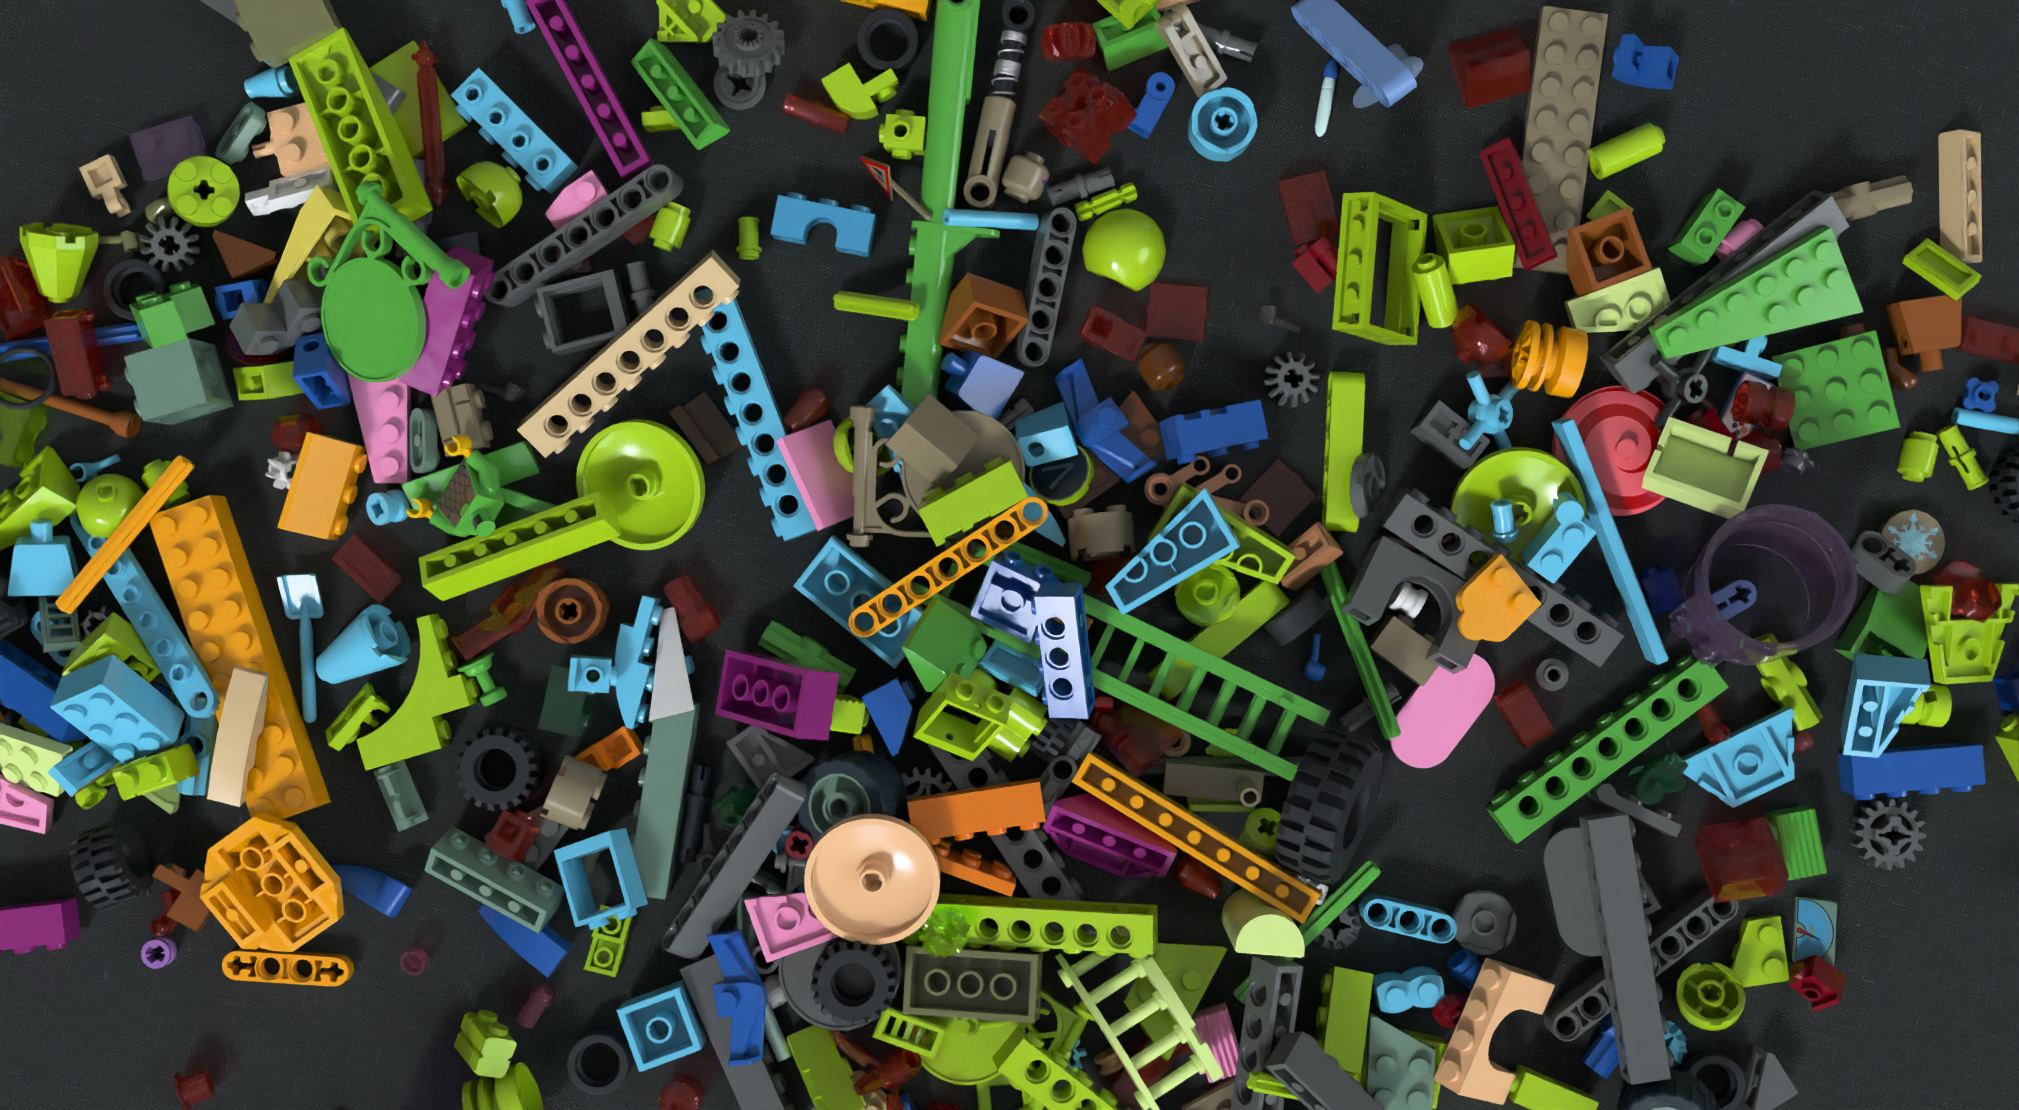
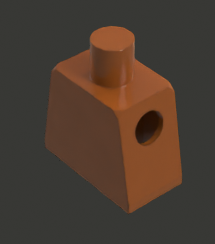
(1926, 328)

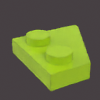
(1760, 952)

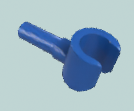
(1313, 669)

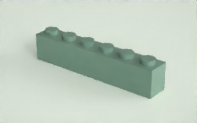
(663, 799)

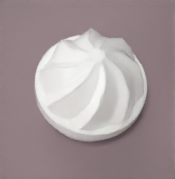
(774, 991)

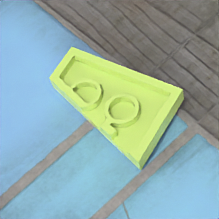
(1620, 305)

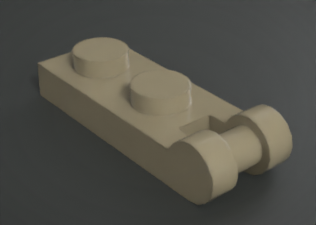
(1191, 50)

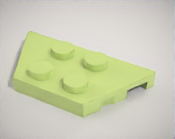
(29, 757)

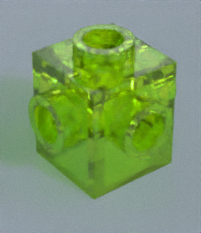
(955, 931)

